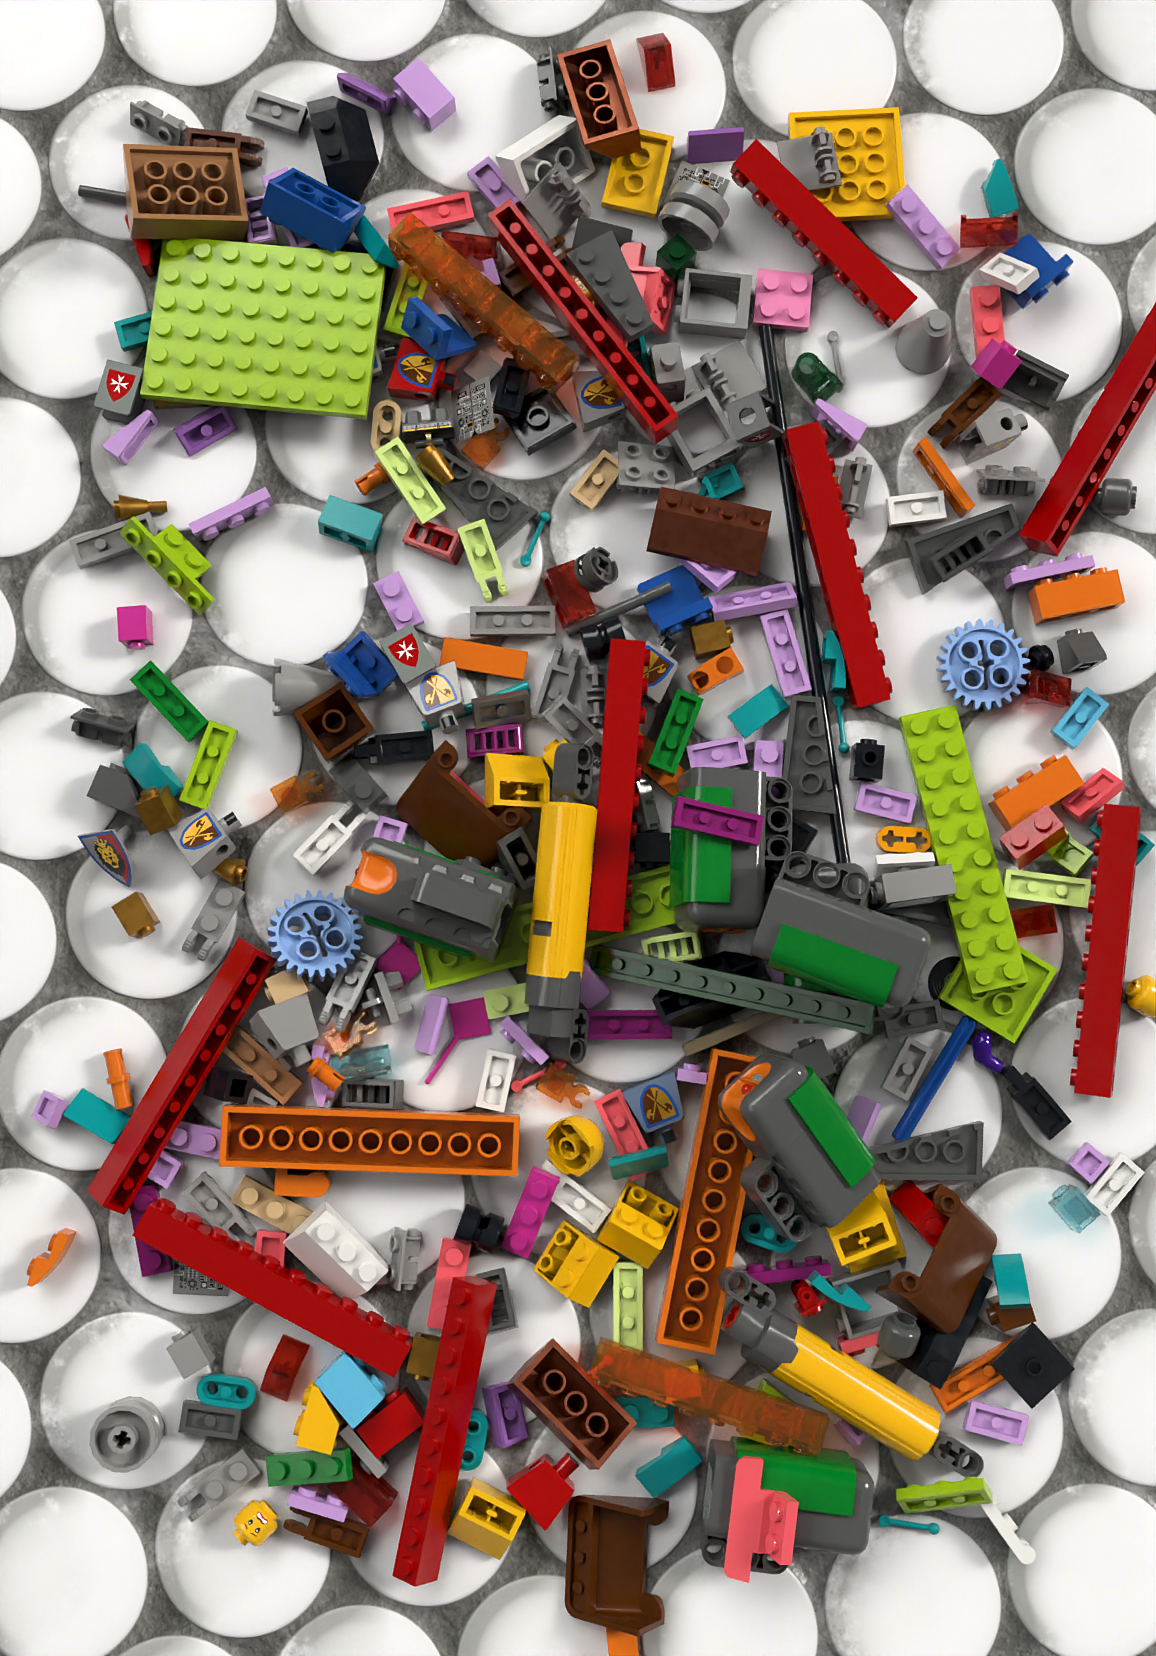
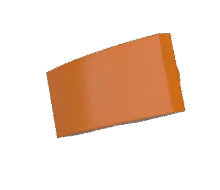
(46, 1263)

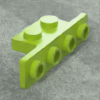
(173, 560)

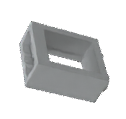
(714, 280)
(714, 456)
(912, 887)
(869, 1326)

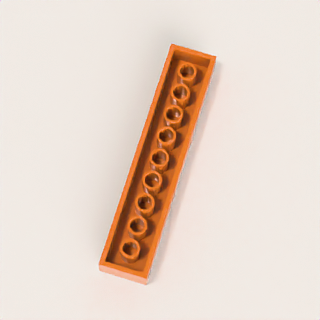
(369, 1140)
(706, 1218)

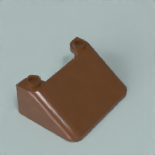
(452, 816)
(952, 1269)
(610, 1562)

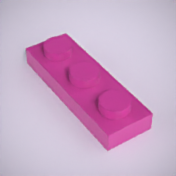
(530, 1212)

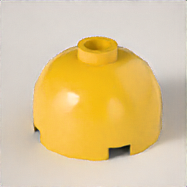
(574, 1145)

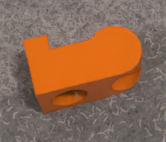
(715, 672)
(301, 1184)

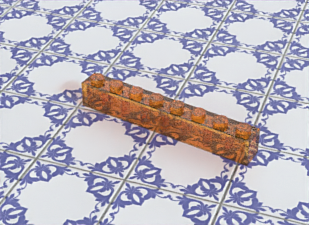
(482, 302)
(709, 1396)

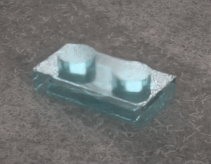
(363, 1063)

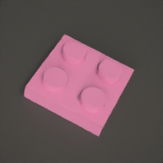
(782, 299)

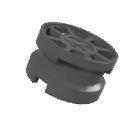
(596, 569)

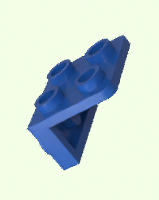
(1050, 272)
(435, 332)
(679, 607)
(362, 667)

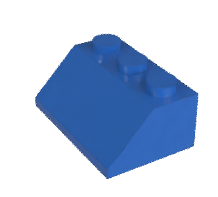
(311, 209)

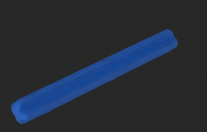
(934, 1078)

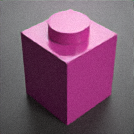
(997, 362)
(135, 626)

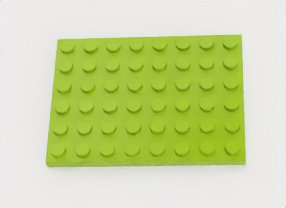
(264, 327)

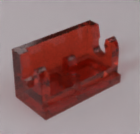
(989, 231)
(567, 594)
(365, 1493)

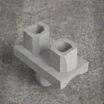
(385, 984)

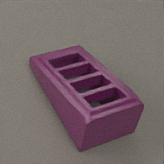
(494, 730)

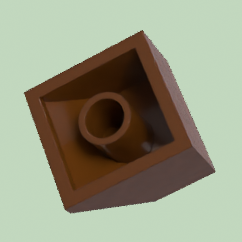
(334, 722)

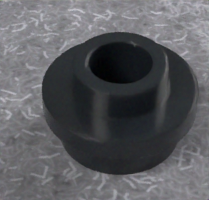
(1041, 657)

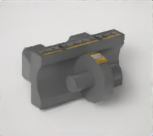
(428, 432)

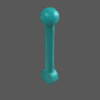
(526, 559)
(838, 701)
(885, 1521)

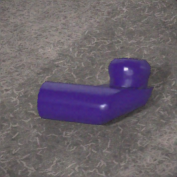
(982, 1053)

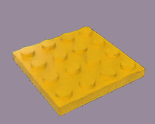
(867, 158)

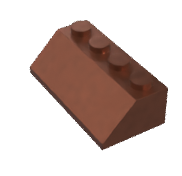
(600, 100)
(709, 531)
(571, 1405)

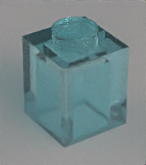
(1073, 1207)

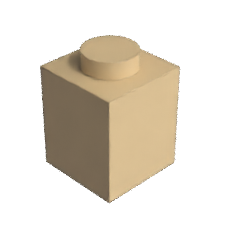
(286, 986)

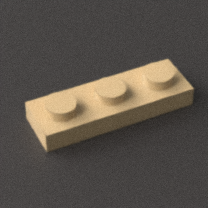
(274, 1209)

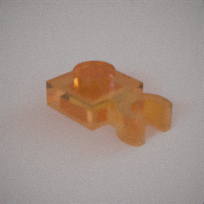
(484, 447)
(292, 793)
(350, 1039)
(559, 1083)

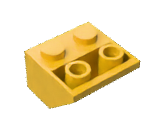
(515, 782)
(638, 1224)
(861, 1232)
(575, 1264)
(318, 1424)
(487, 1519)

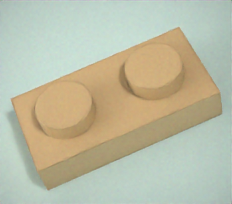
(596, 481)

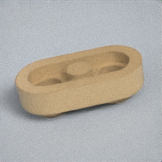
(382, 429)

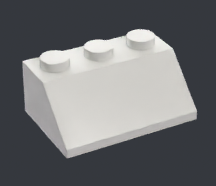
(536, 154)
(337, 1253)

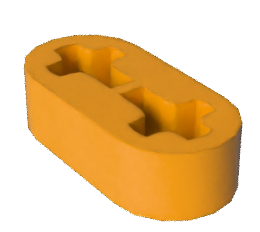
(903, 833)

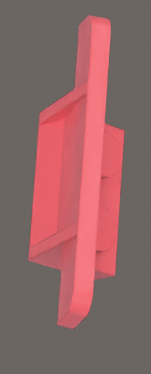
(654, 286)
(759, 1521)

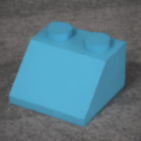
(351, 1387)

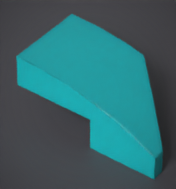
(999, 191)
(721, 482)

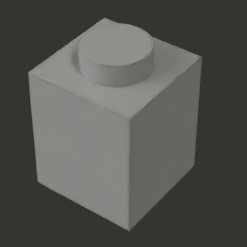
(190, 1352)

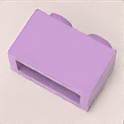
(424, 95)

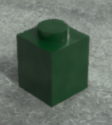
(676, 257)

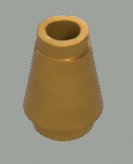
(435, 464)

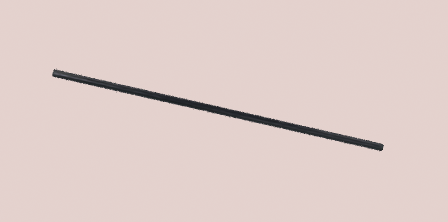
(802, 580)

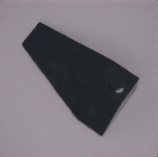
(939, 1351)

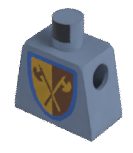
(657, 1105)

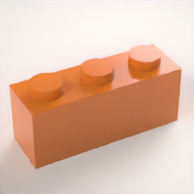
(1076, 595)
(1035, 790)

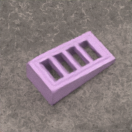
(267, 237)
(847, 426)
(130, 438)

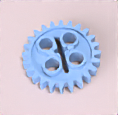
(1009, 664)
(291, 944)

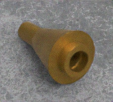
(128, 507)
(232, 870)

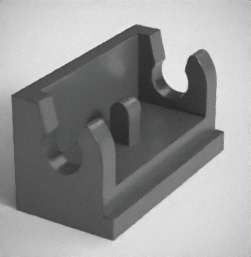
(1036, 381)

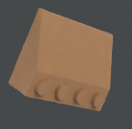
(184, 192)

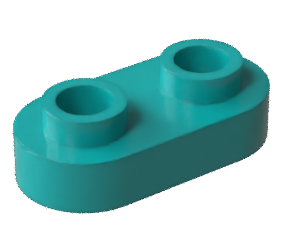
(765, 1236)
(227, 1393)
(475, 1440)

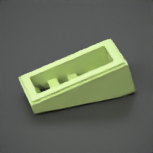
(697, 945)

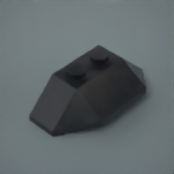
(344, 145)
(692, 1011)

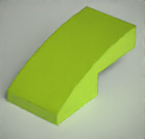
(1070, 855)

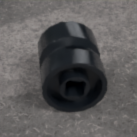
(597, 638)
(479, 1229)

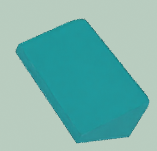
(374, 243)
(97, 1116)
(638, 1162)

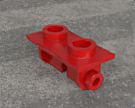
(808, 1301)

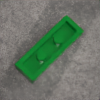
(169, 701)
(675, 732)
(308, 1467)

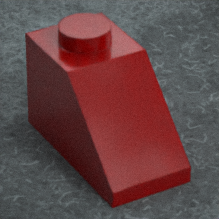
(918, 1211)

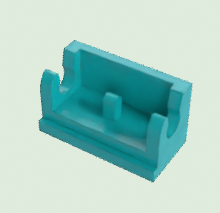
(350, 523)

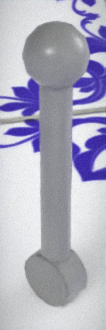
(832, 338)

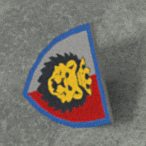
(110, 853)

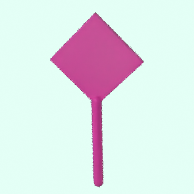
(399, 959)
(468, 1020)

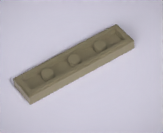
(728, 1032)

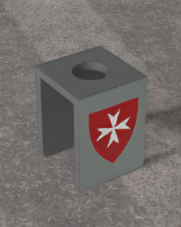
(120, 392)
(760, 429)
(407, 654)

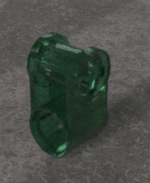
(818, 380)

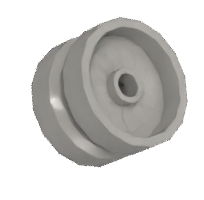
(694, 213)
(121, 1451)

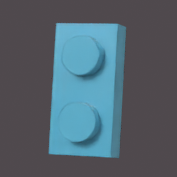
(1079, 718)

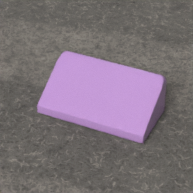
(431, 1024)
(863, 1116)

